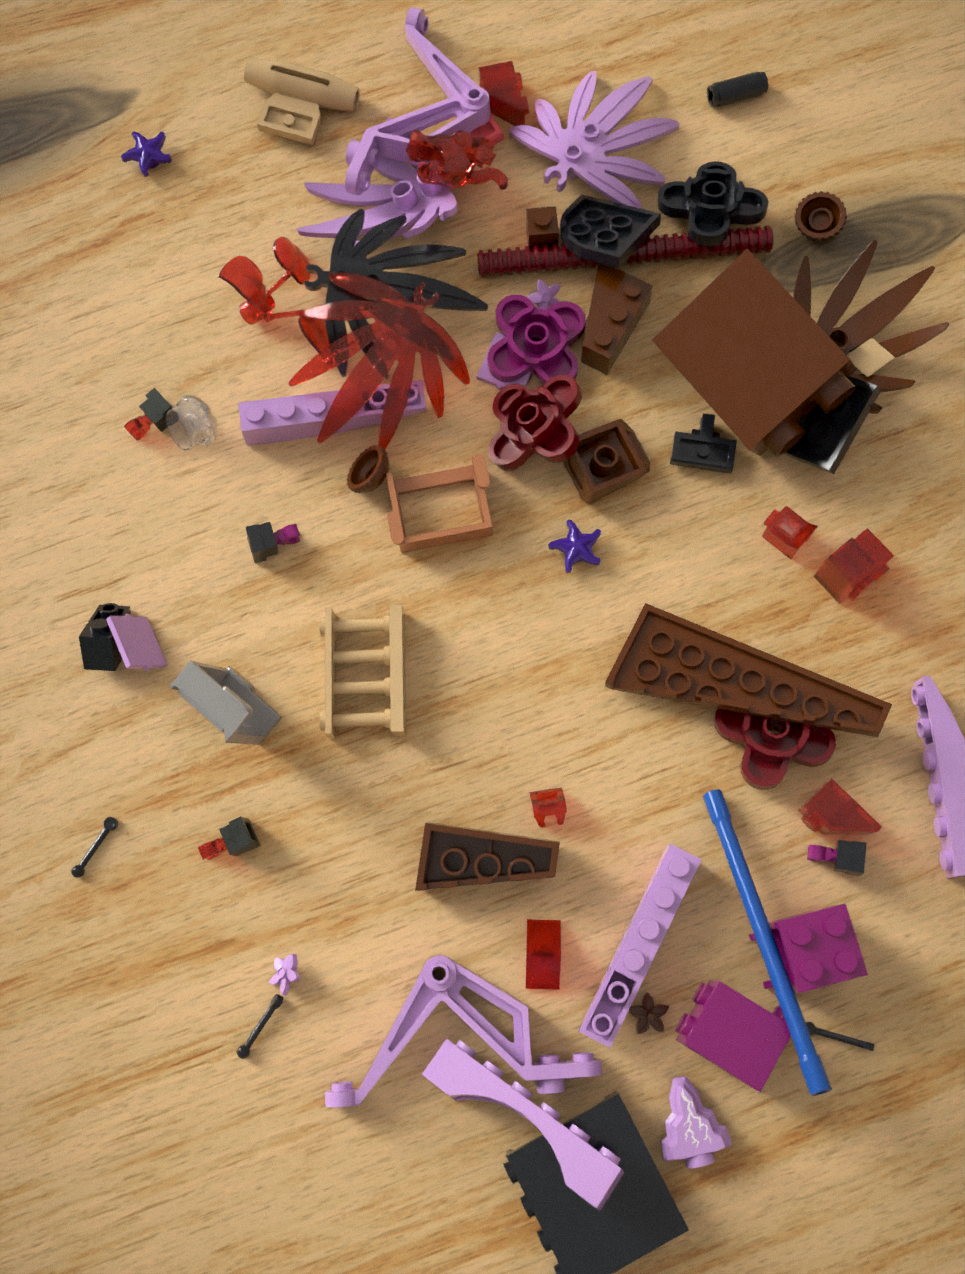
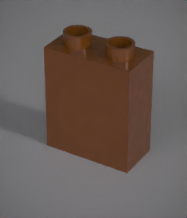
(756, 357)

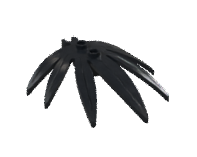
(353, 260)

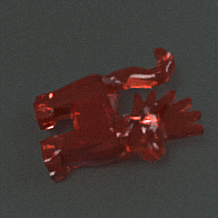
(454, 159)

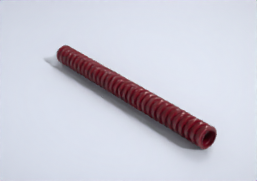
(651, 249)

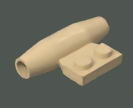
(296, 97)

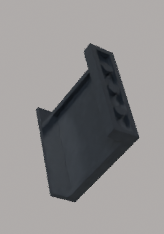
(633, 1219)

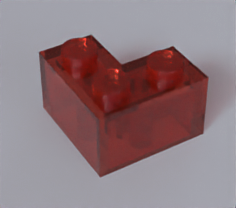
(854, 566)

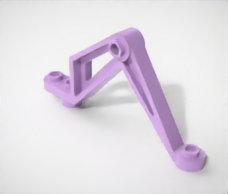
(389, 139)
(422, 1000)

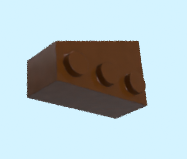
(613, 314)

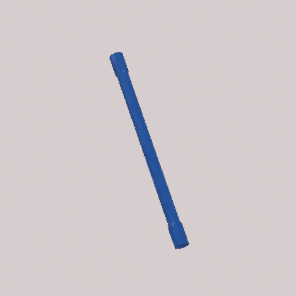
(809, 1060)

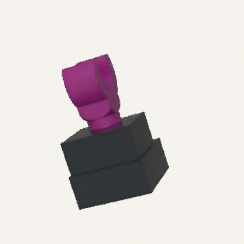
(264, 542)
(847, 857)

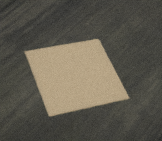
(870, 357)

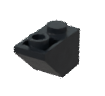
(97, 642)

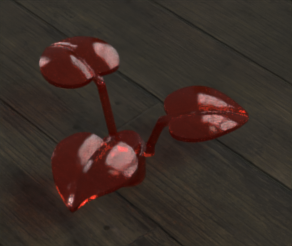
(259, 303)

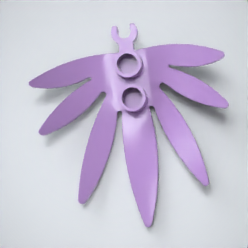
(583, 144)
(406, 198)

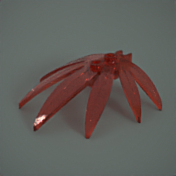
(397, 334)

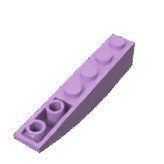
(304, 414)
(946, 766)
(639, 945)

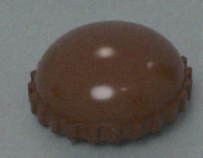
(820, 216)
(368, 470)

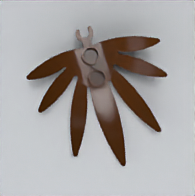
(869, 319)

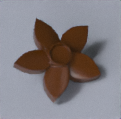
(649, 1015)

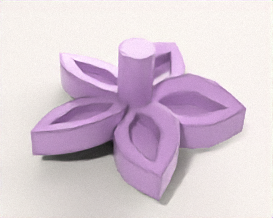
(545, 296)
(285, 972)

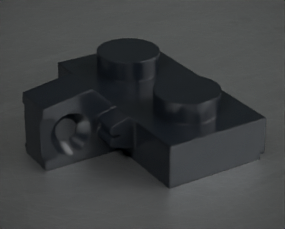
(703, 448)

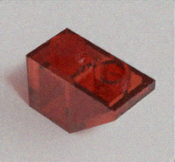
(504, 92)

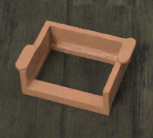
(476, 472)

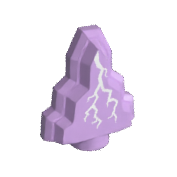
(691, 1128)

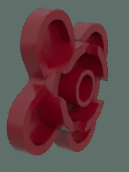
(535, 422)
(768, 754)

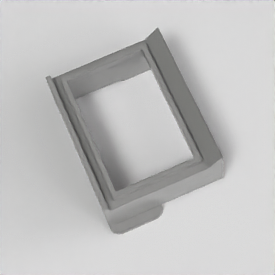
(226, 702)

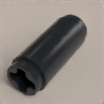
(737, 89)

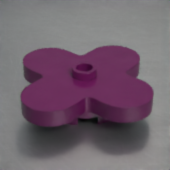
(535, 339)

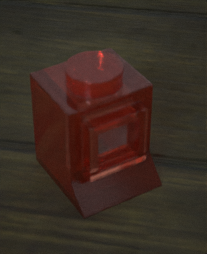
(787, 531)

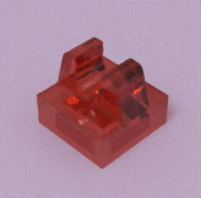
(548, 803)

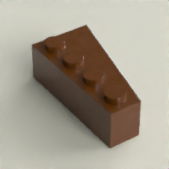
(475, 856)

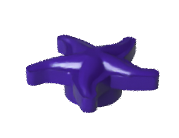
(147, 152)
(576, 546)

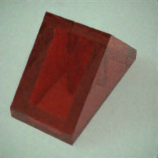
(543, 954)

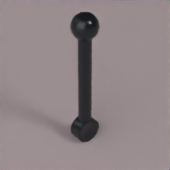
(109, 825)
(838, 1037)
(244, 1050)

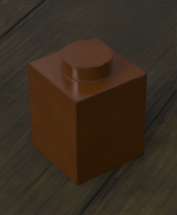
(542, 226)

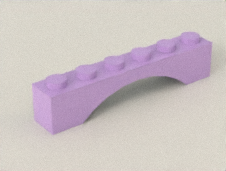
(584, 1169)

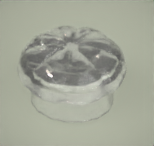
(192, 423)

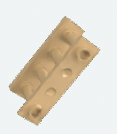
(392, 686)

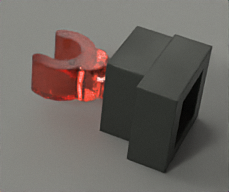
(155, 412)
(236, 838)

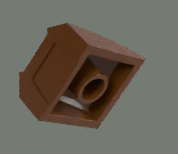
(606, 460)

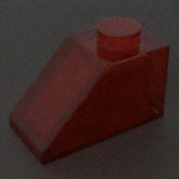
(836, 812)

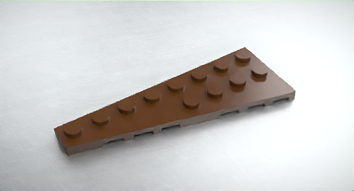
(704, 668)

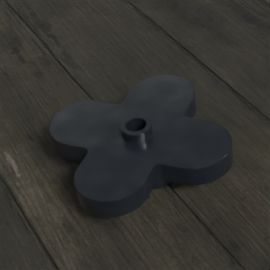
(712, 203)

